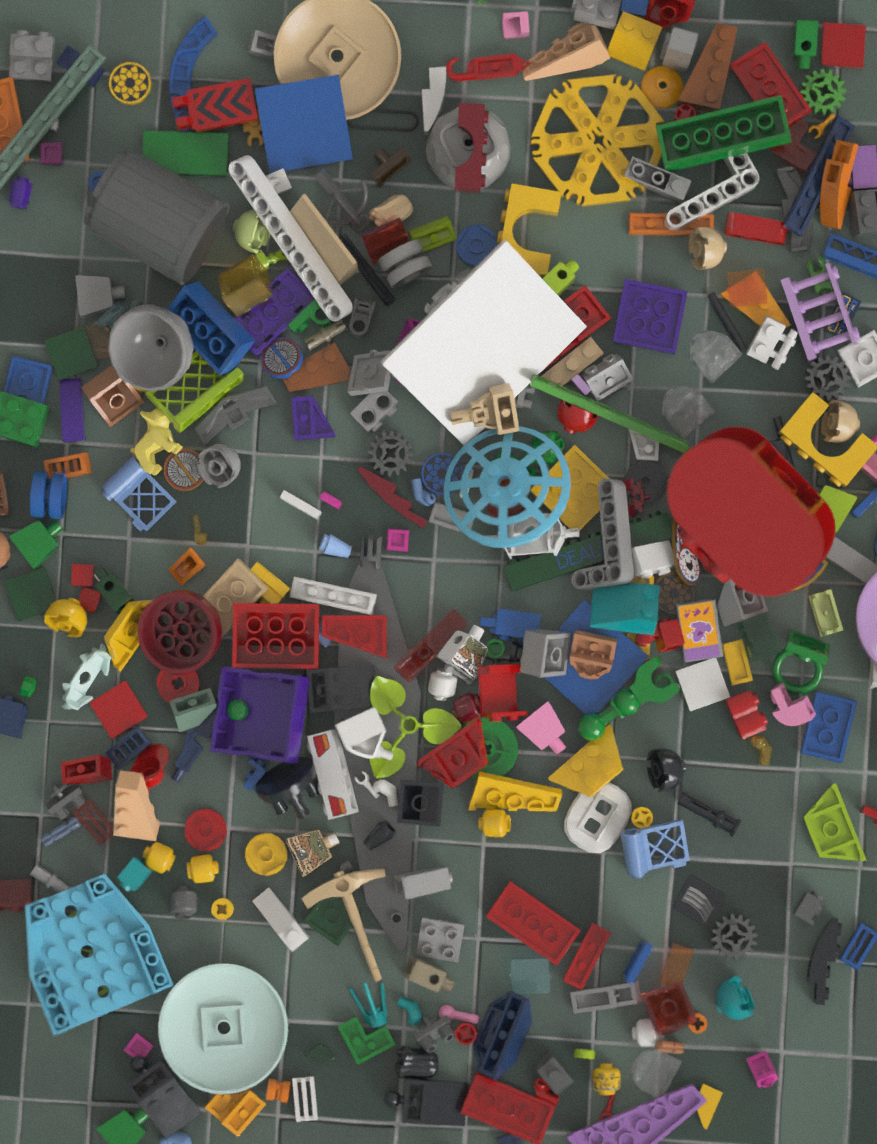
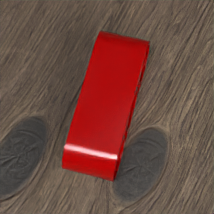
(755, 228)

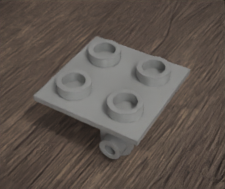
(440, 939)

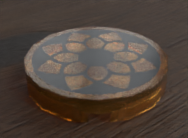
(672, 592)

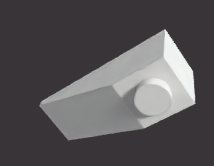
(280, 919)

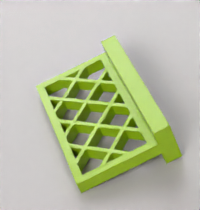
(203, 402)

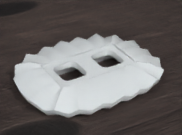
(610, 824)

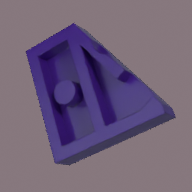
(309, 420)

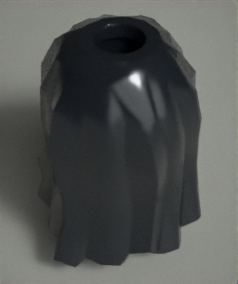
(416, 1063)

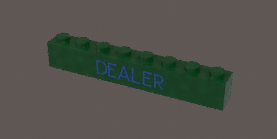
(582, 553)

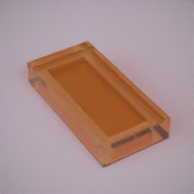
(676, 964)

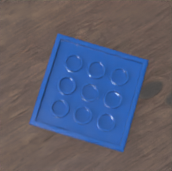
(303, 123)
(594, 694)

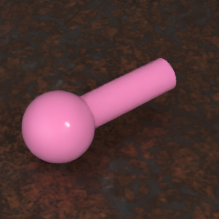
(452, 1014)

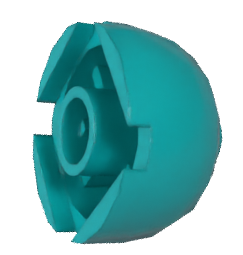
(734, 1000)

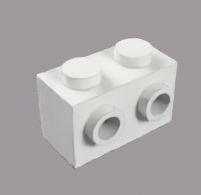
(652, 559)

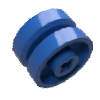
(48, 494)

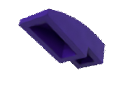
(72, 410)

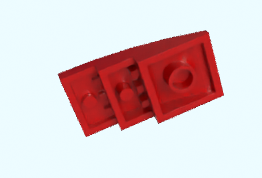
(589, 312)

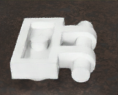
(766, 339)

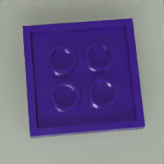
(649, 316)

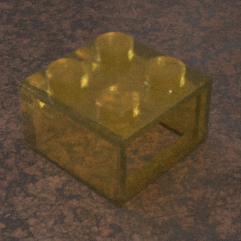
(245, 285)

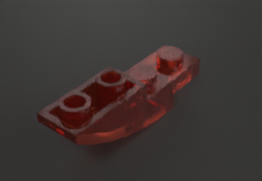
(430, 646)

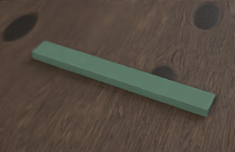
(48, 112)

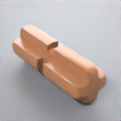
(669, 1046)

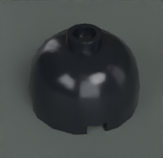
(666, 769)

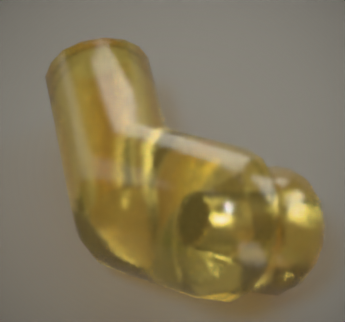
(764, 748)

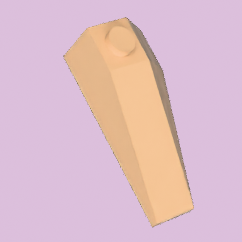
(577, 51)

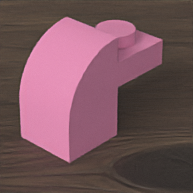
(788, 711)

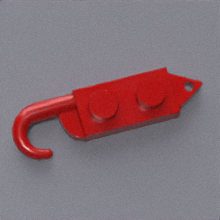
(488, 68)

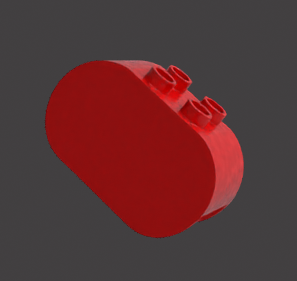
(750, 512)

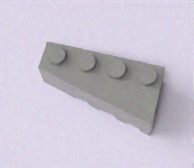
(678, 49)

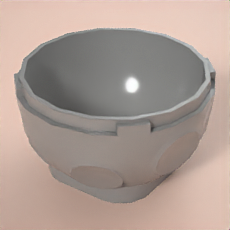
(448, 149)
(140, 355)

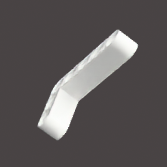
(718, 192)

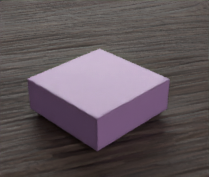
(580, 385)

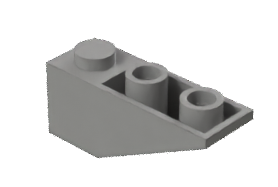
(658, 180)

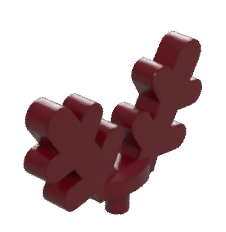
(637, 489)

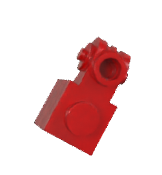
(666, 635)

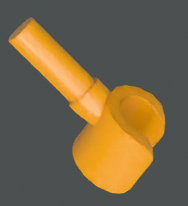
(822, 125)

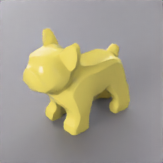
(155, 440)

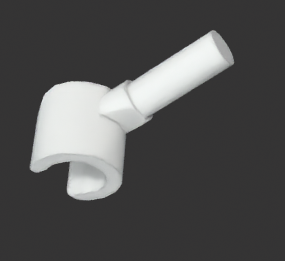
(367, 784)

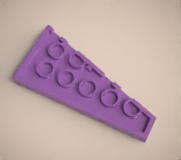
(643, 1123)

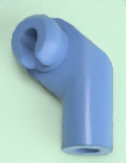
(421, 495)
(176, 1138)

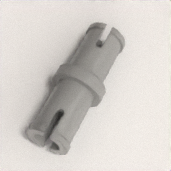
(49, 879)

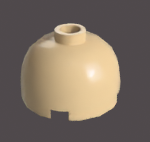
(706, 247)
(839, 422)

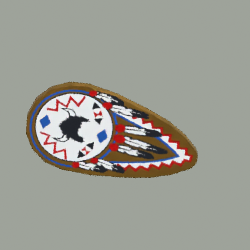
(687, 564)

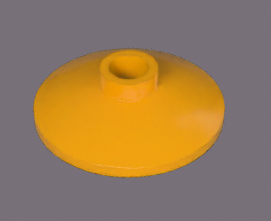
(662, 97)

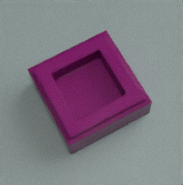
(51, 153)

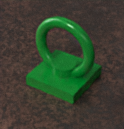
(806, 649)

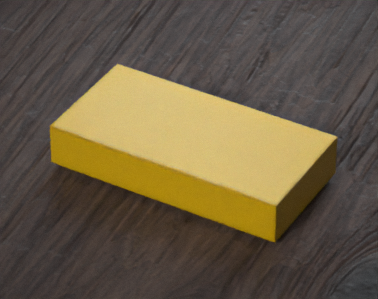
(737, 662)

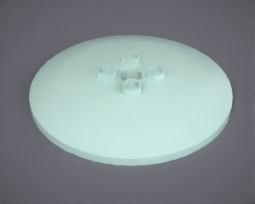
(191, 1033)

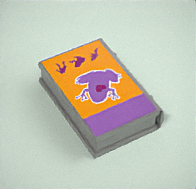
(700, 630)

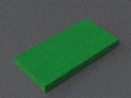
(188, 152)

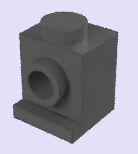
(809, 907)

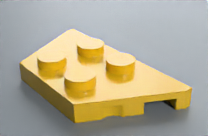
(123, 634)
(591, 766)

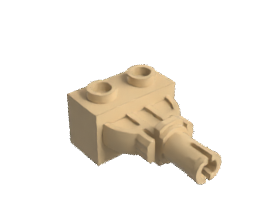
(492, 410)

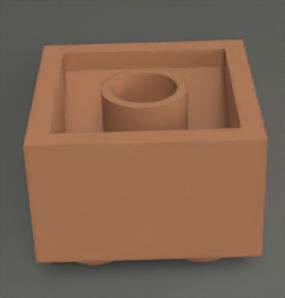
(112, 396)

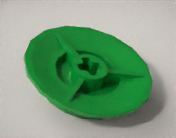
(503, 750)

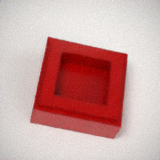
(82, 575)

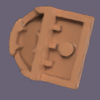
(592, 654)

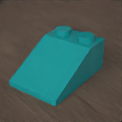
(626, 608)

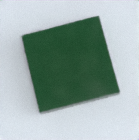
(71, 353)
(30, 593)
(330, 919)

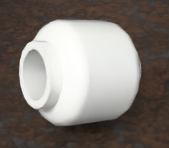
(442, 684)
(645, 1033)

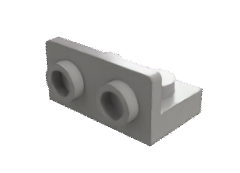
(607, 376)

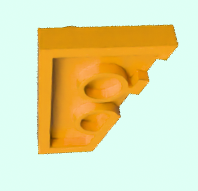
(758, 312)

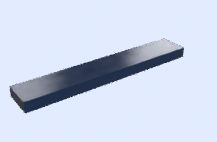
(810, 190)

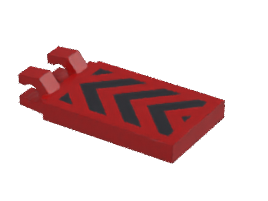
(217, 106)

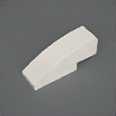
(433, 97)

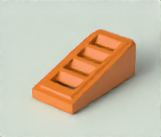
(84, 461)

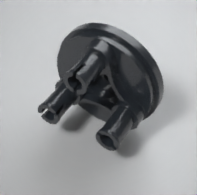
(286, 783)

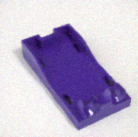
(277, 311)

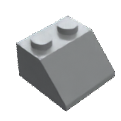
(545, 652)

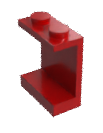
(498, 692)

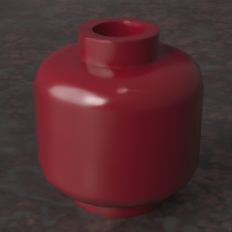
(466, 707)

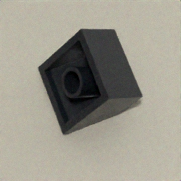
(420, 803)

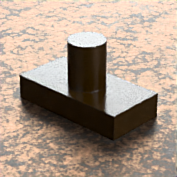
(389, 165)

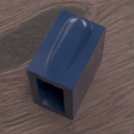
(12, 716)

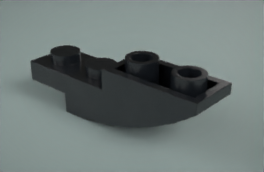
(824, 951)

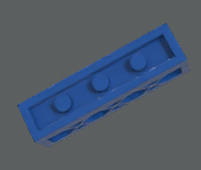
(845, 259)

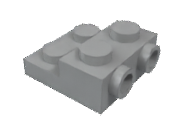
(597, 12)
(31, 56)

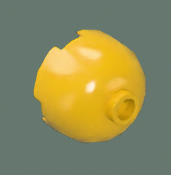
(67, 616)

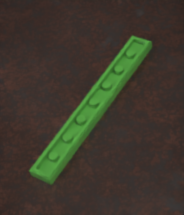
(609, 413)

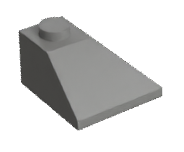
(739, 604)

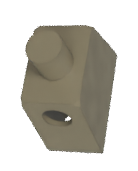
(420, 972)

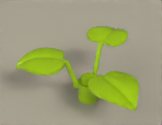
(438, 724)

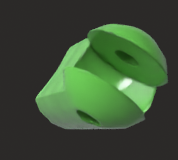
(824, 286)

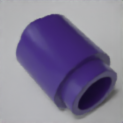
(20, 193)

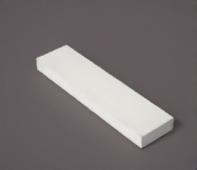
(333, 595)

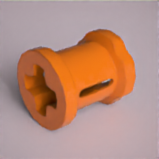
(701, 1027)

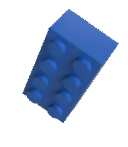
(212, 329)

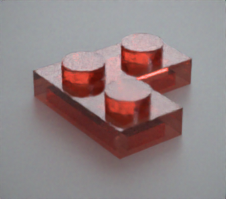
(794, 152)

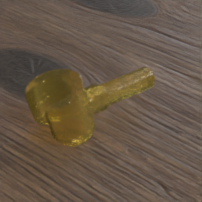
(200, 538)

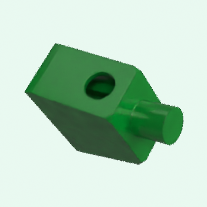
(804, 32)
(37, 541)
(124, 1127)

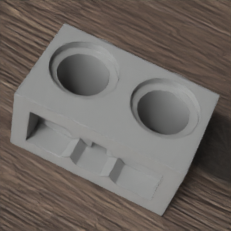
(370, 405)

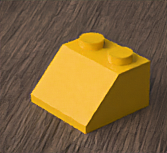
(634, 41)

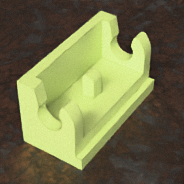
(825, 613)

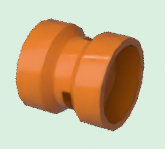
(278, 1090)

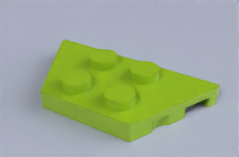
(832, 828)

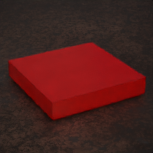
(843, 45)
(118, 709)

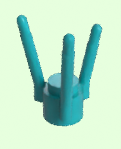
(375, 1016)

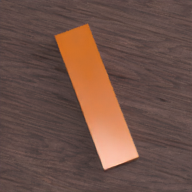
(654, 224)

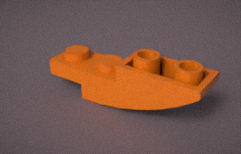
(835, 182)

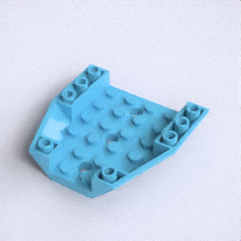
(121, 959)

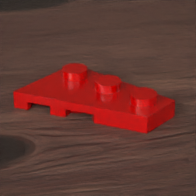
(358, 631)

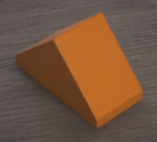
(187, 567)

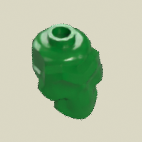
(549, 456)

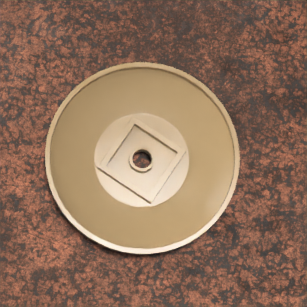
(357, 29)

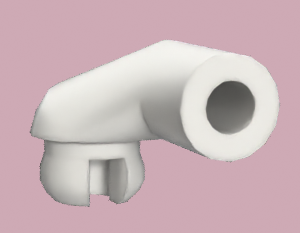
(387, 789)

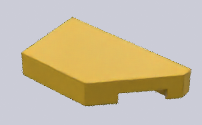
(708, 1108)

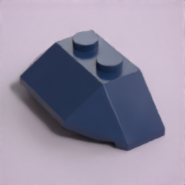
(502, 1034)

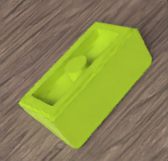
(434, 233)

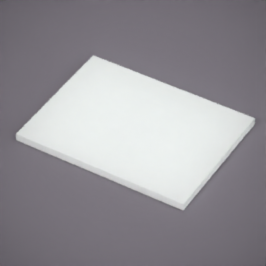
(484, 334)

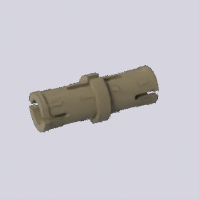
(325, 334)

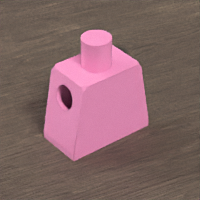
(543, 729)

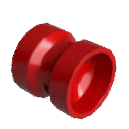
(465, 1033)

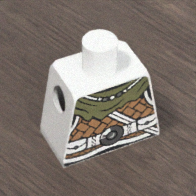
(465, 652)

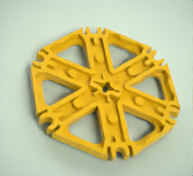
(579, 143)

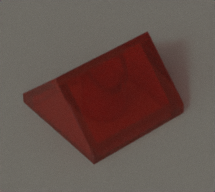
(669, 1009)

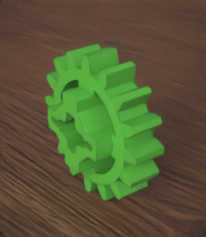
(815, 90)

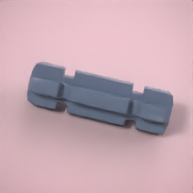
(60, 831)

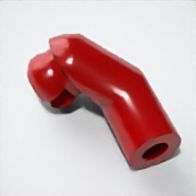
(544, 1093)

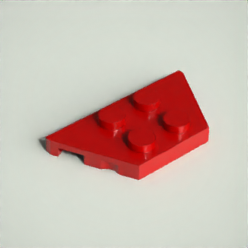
(458, 756)

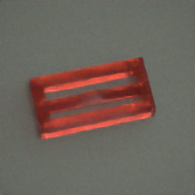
(83, 808)

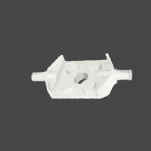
(549, 542)

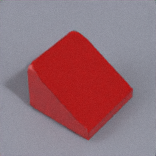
(90, 599)

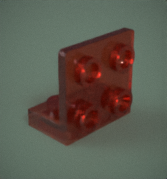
(15, 894)

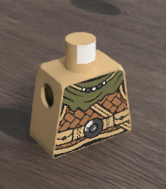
(311, 849)

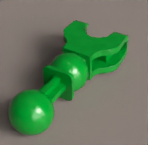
(627, 701)

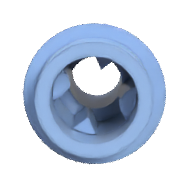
(333, 546)

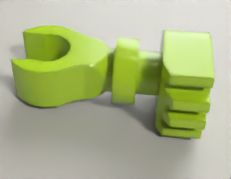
(271, 258)

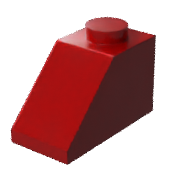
(86, 770)

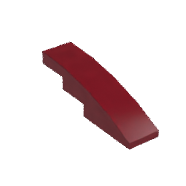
(386, 491)

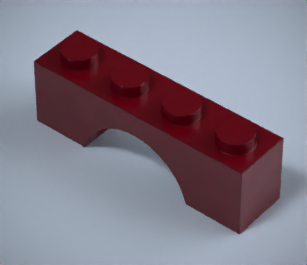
(472, 120)

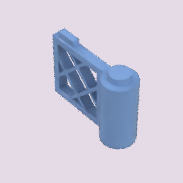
(124, 482)
(637, 850)

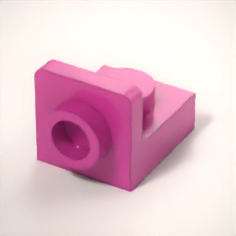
(762, 1069)

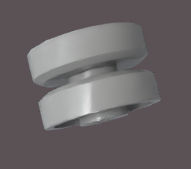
(405, 263)

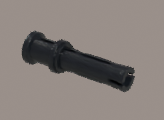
(718, 818)

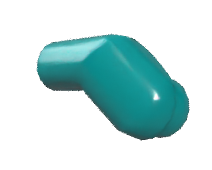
(412, 1009)

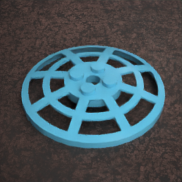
(508, 496)

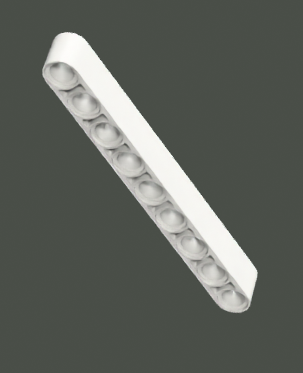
(290, 238)

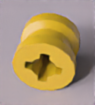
(646, 817)
(225, 908)

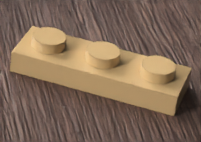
(574, 363)

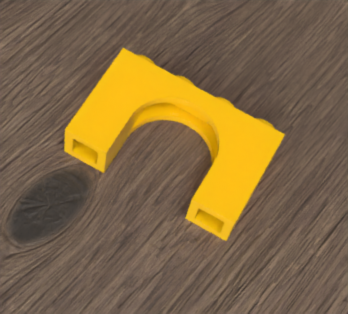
(522, 201)
(798, 433)

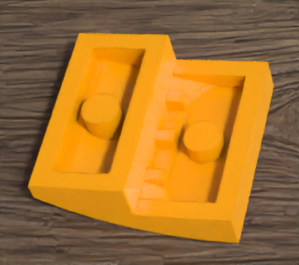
(235, 1109)

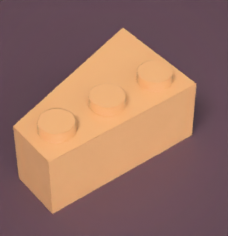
(133, 811)

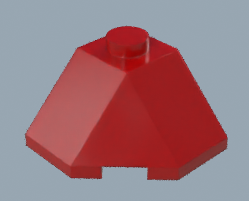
(669, 12)

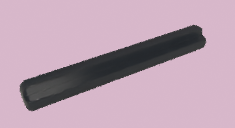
(367, 271)

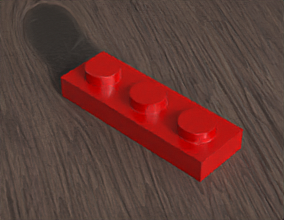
(586, 956)

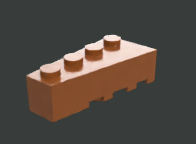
(708, 78)

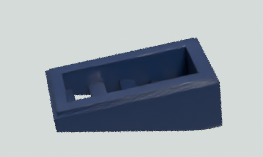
(141, 735)

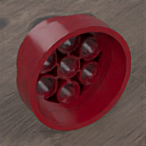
(153, 631)

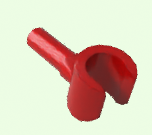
(607, 1111)

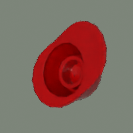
(151, 764)

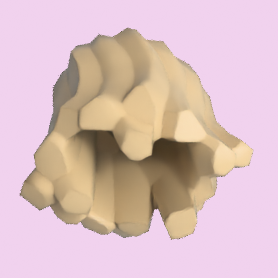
(391, 209)

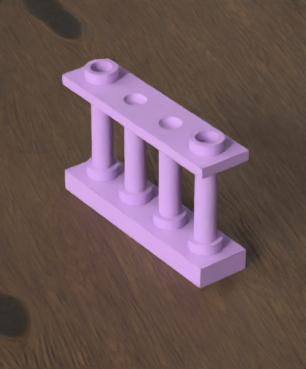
(806, 327)

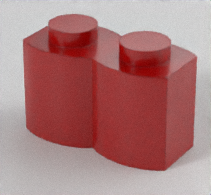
(746, 714)

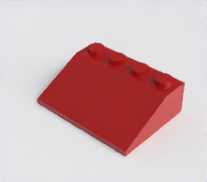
(275, 636)

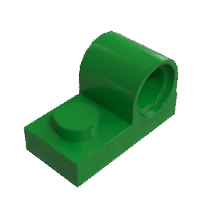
(300, 323)

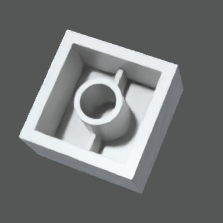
(364, 735)

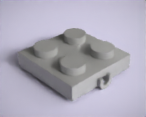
(369, 374)

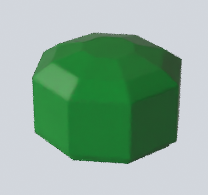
(495, 648)
(28, 686)
(237, 710)

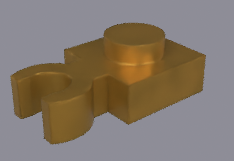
(254, 129)

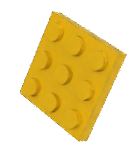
(583, 497)

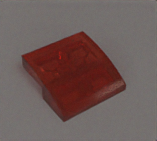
(384, 239)

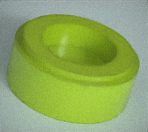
(584, 1054)

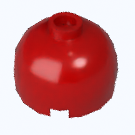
(575, 418)

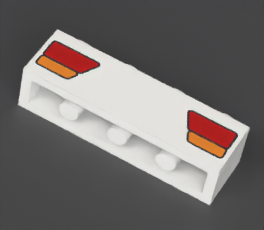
(332, 774)

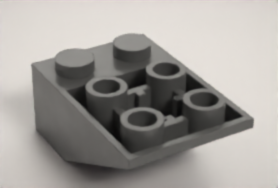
(863, 213)

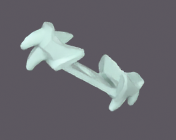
(75, 692)

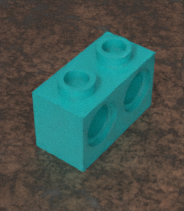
(134, 874)

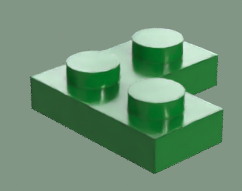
(363, 1045)

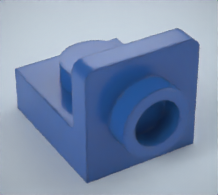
(253, 777)

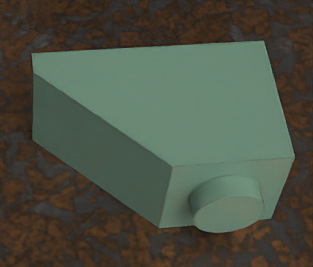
(192, 709)

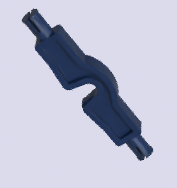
(192, 748)

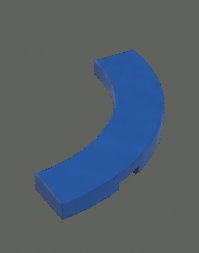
(185, 59)

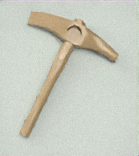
(342, 886)

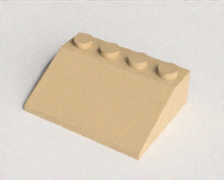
(324, 240)

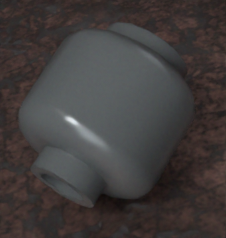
(183, 903)

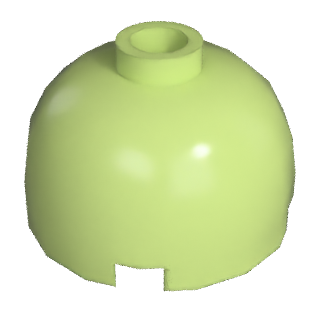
(251, 232)

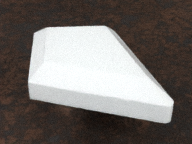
(644, 447)

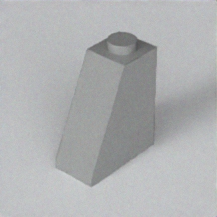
(422, 882)

